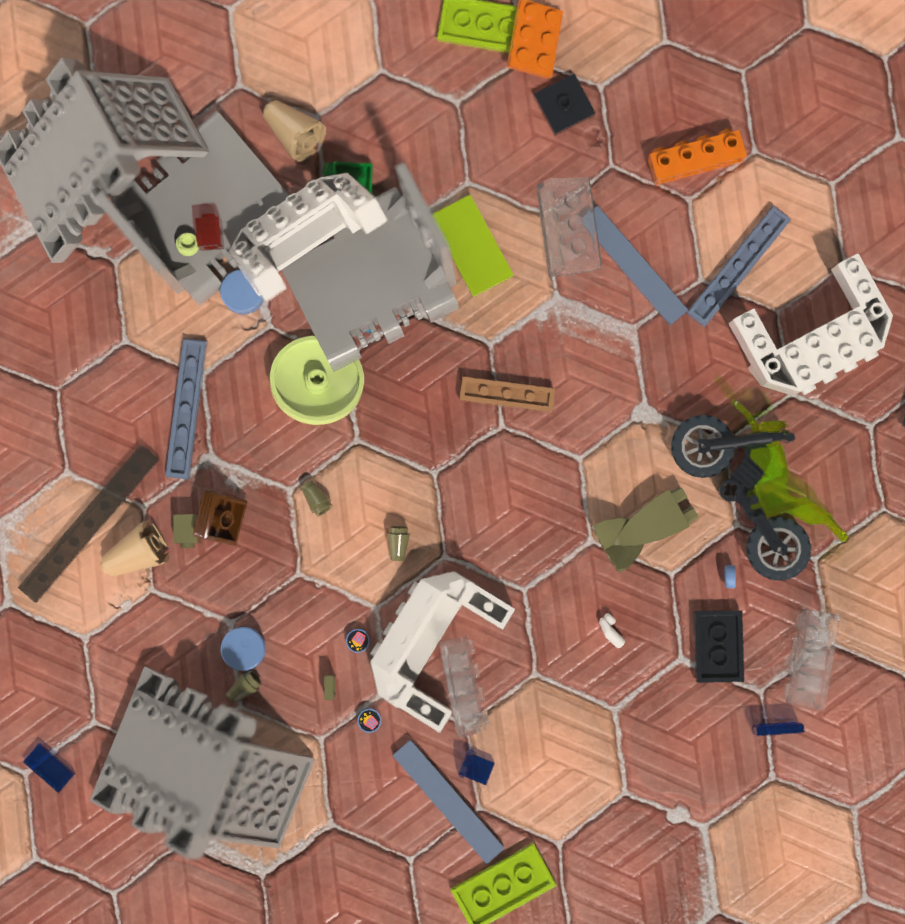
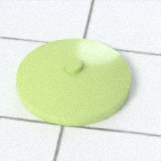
(308, 386)

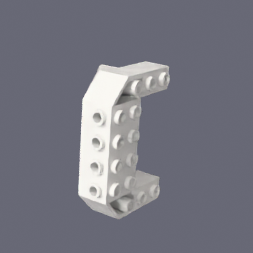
(301, 225)
(827, 348)
(416, 635)

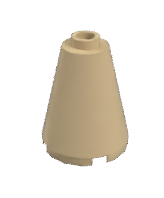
(294, 129)
(136, 551)

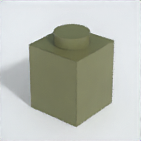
(184, 530)

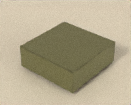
(329, 687)

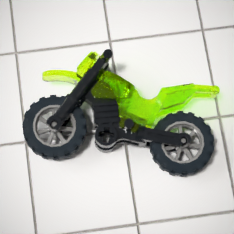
(755, 495)

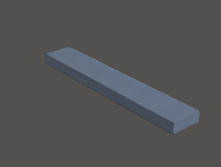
(738, 266)
(637, 269)
(186, 409)
(448, 801)

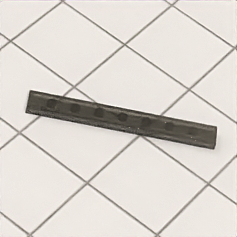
(88, 523)

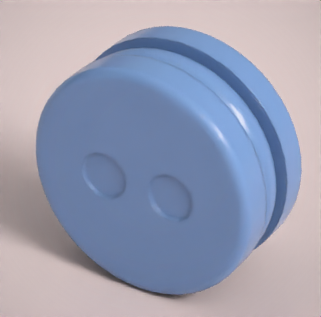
(239, 294)
(243, 648)

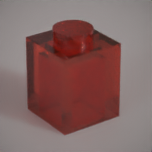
(209, 232)

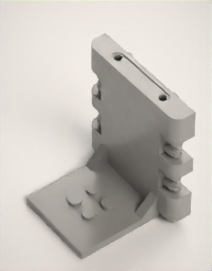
(88, 144)
(222, 183)
(375, 276)
(197, 771)

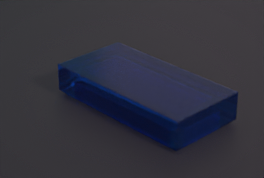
(777, 728)
(49, 768)

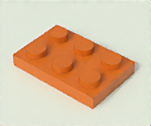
(535, 39)

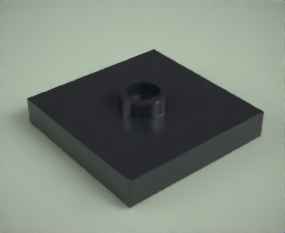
(564, 104)

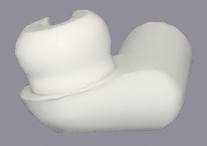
(610, 633)

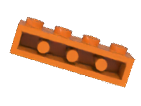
(696, 157)

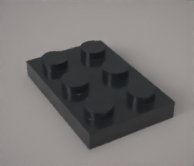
(719, 646)

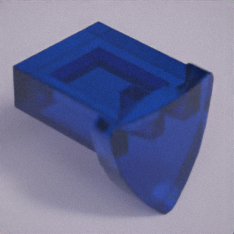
(476, 768)

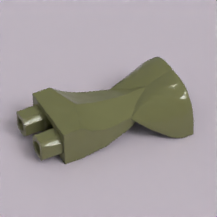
(659, 518)

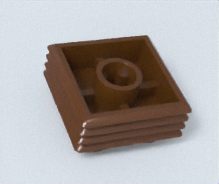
(219, 518)

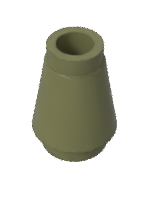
(316, 498)
(398, 542)
(245, 685)

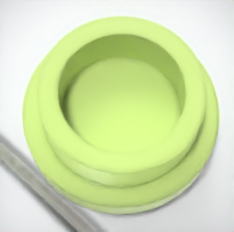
(187, 244)

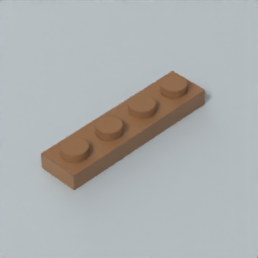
(507, 394)

